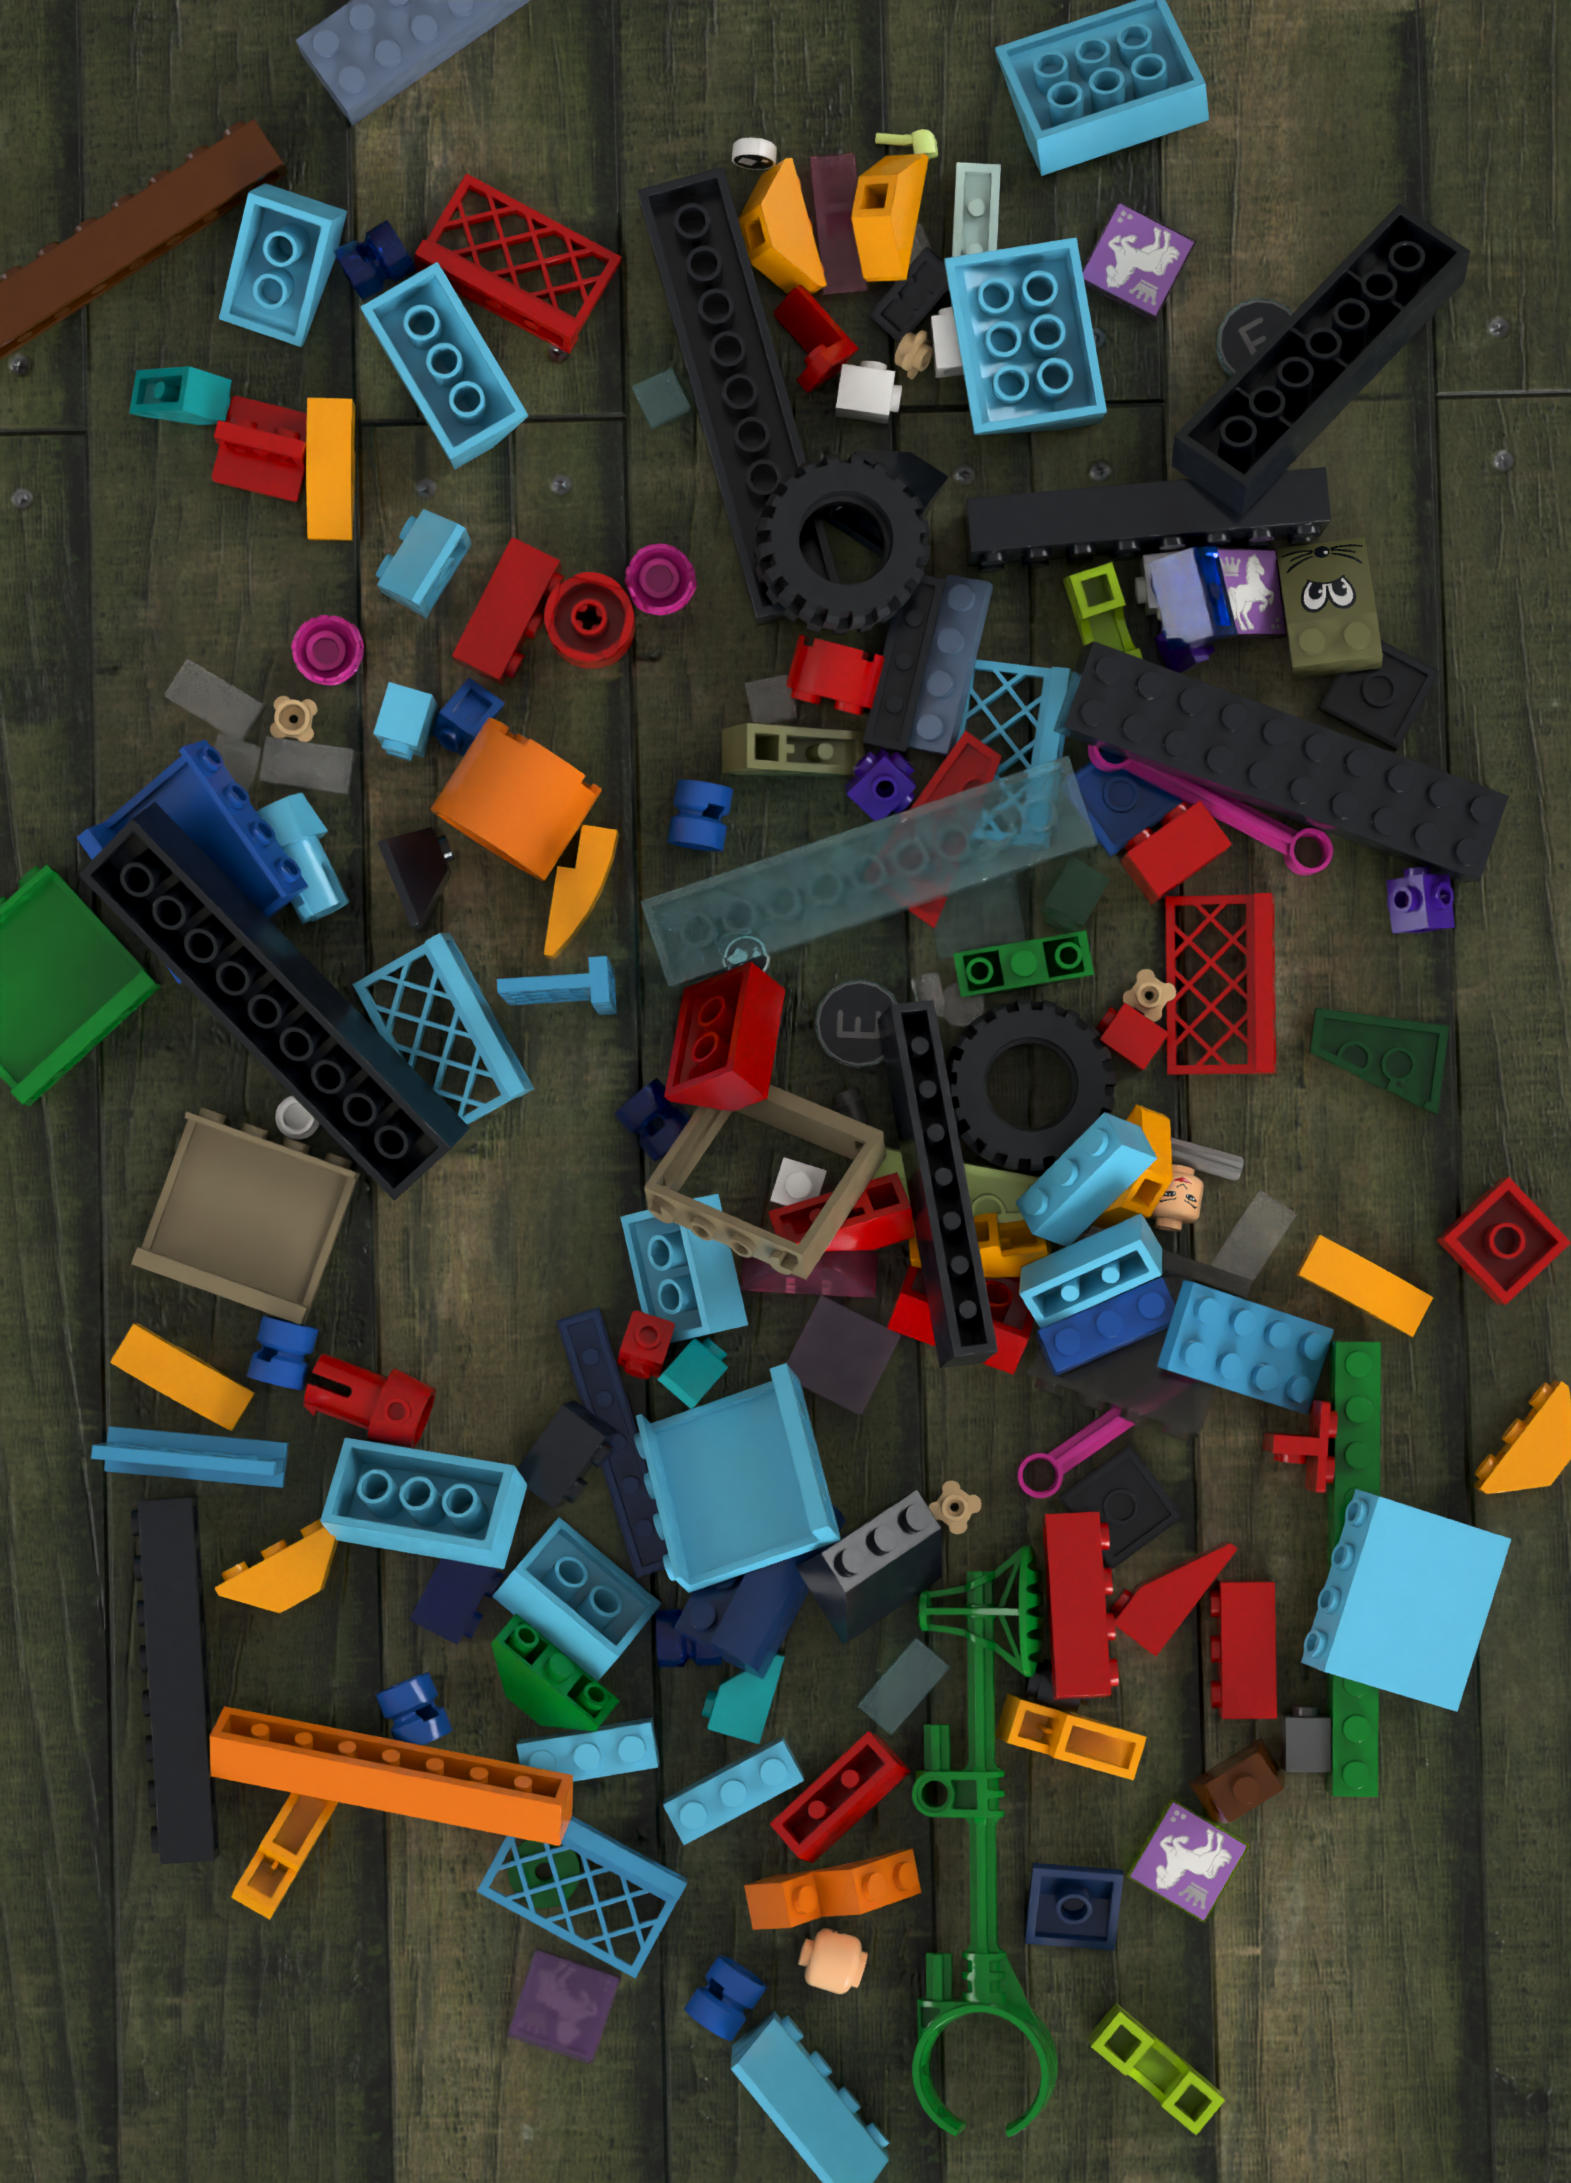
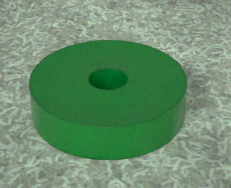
(567, 1865)

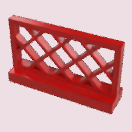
(507, 298)
(1260, 984)

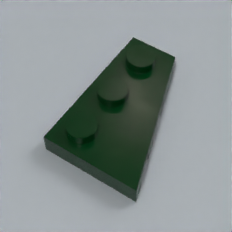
(1385, 1052)

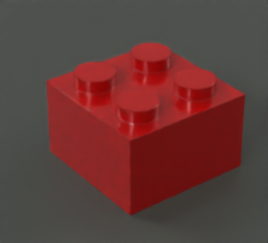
(1175, 851)
(1503, 1241)

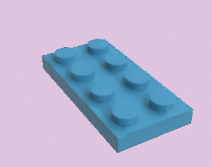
(1245, 1347)

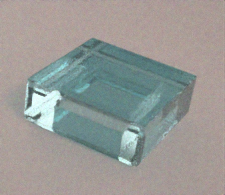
(661, 398)

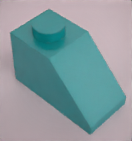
(181, 395)
(694, 1371)
(743, 1703)

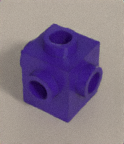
(876, 799)
(1420, 901)

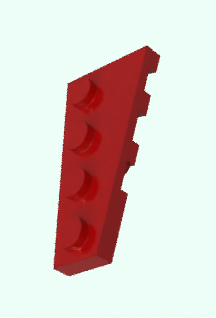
(964, 768)

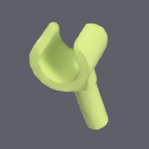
(921, 140)

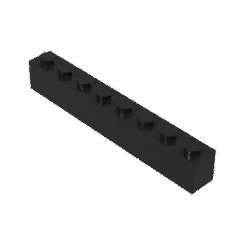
(937, 1184)
(177, 1679)

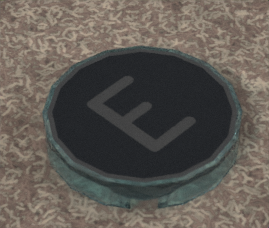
(1246, 330)
(849, 1025)

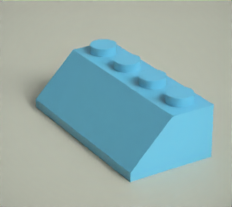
(445, 365)

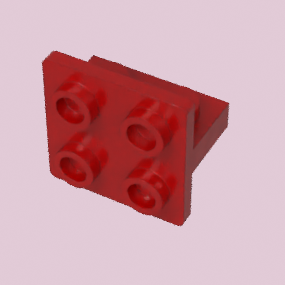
(261, 449)
(1296, 1447)

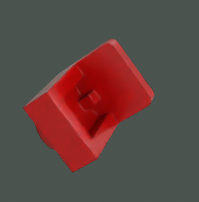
(645, 1345)

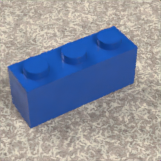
(1106, 1327)

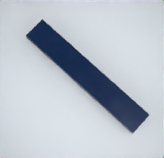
(624, 1470)

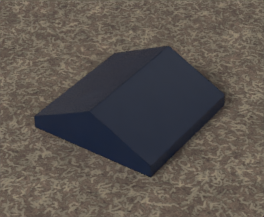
(1073, 1906)

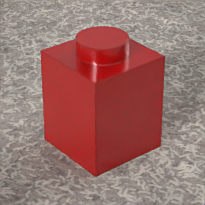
(1131, 1036)

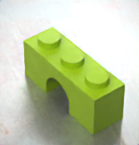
(1099, 608)
(1156, 2068)

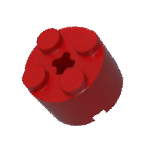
(575, 600)
(834, 673)

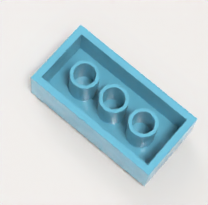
(424, 1503)

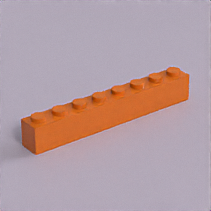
(391, 1775)

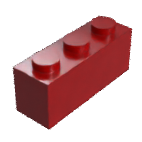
(508, 612)
(1244, 1649)
(840, 1797)

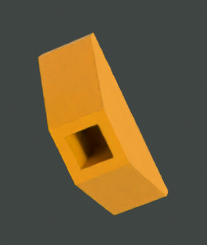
(887, 215)
(780, 231)
(1151, 1185)
(1534, 1447)
(285, 1573)

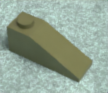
(790, 751)

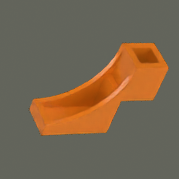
(832, 1891)

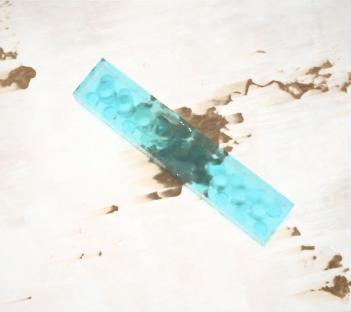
(869, 872)

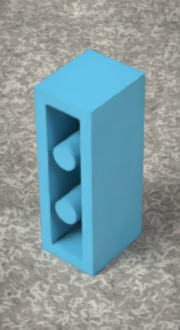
(1086, 1179)
(1091, 1271)
(592, 1754)
(733, 1790)

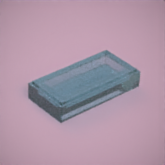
(903, 1685)

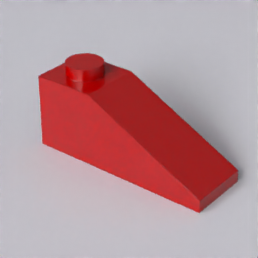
(876, 1220)
(1163, 1601)

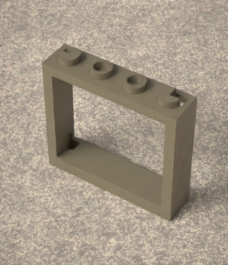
(794, 1116)

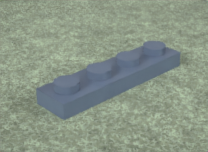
(950, 665)

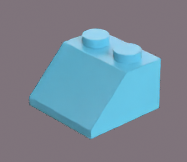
(423, 562)

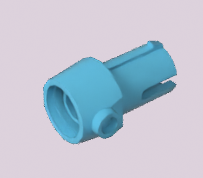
(298, 833)

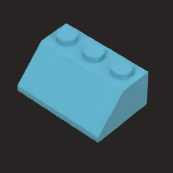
(683, 1275)
(577, 1599)

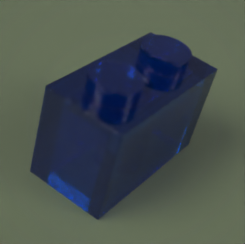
(1192, 598)
(453, 1598)

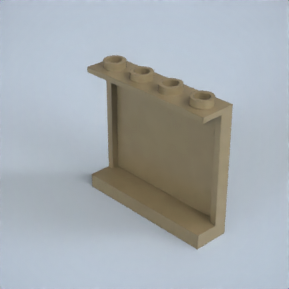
(248, 1216)

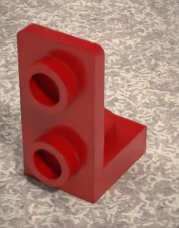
(818, 335)

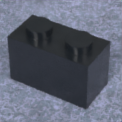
(566, 1454)

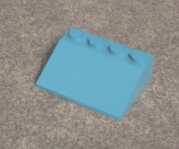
(1103, 84)
(1026, 338)
(806, 2103)

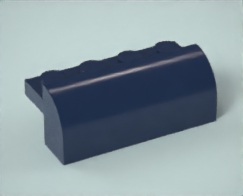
(748, 1613)

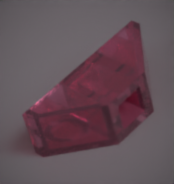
(834, 1274)

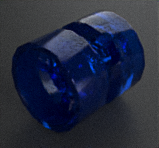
(390, 259)
(643, 1109)
(676, 1649)

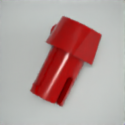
(389, 1407)

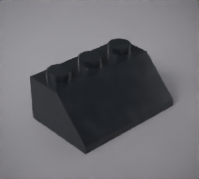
(876, 1566)

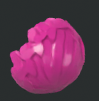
(660, 579)
(327, 649)

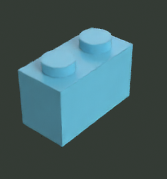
(405, 721)

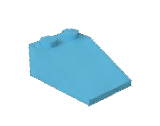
(281, 263)

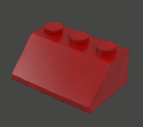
(726, 1040)
(1009, 1315)

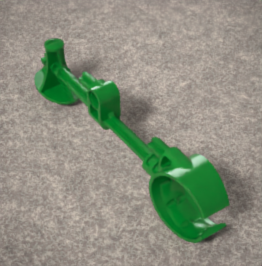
(975, 1796)

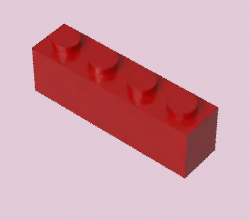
(1078, 1606)

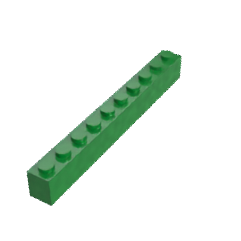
(1356, 1451)

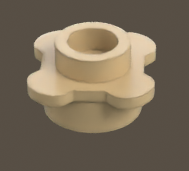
(914, 353)
(284, 710)
(1147, 982)
(967, 1506)

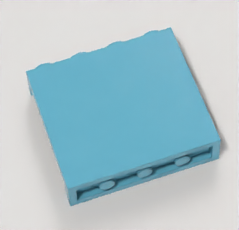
(737, 1483)
(1405, 1600)

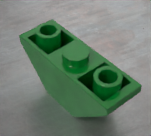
(1023, 965)
(547, 1681)

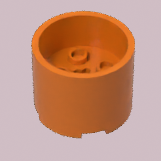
(516, 799)

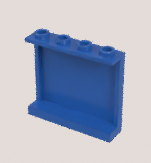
(220, 820)

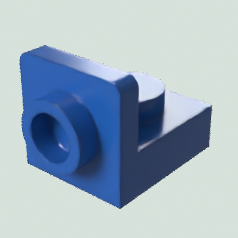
(465, 715)

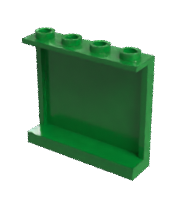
(59, 983)

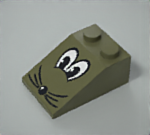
(1329, 608)

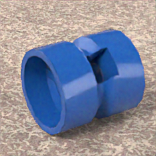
(700, 815)
(282, 1353)
(414, 1710)
(725, 1997)

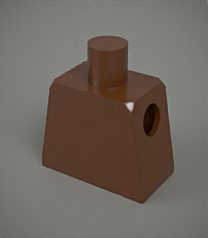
(1239, 1783)

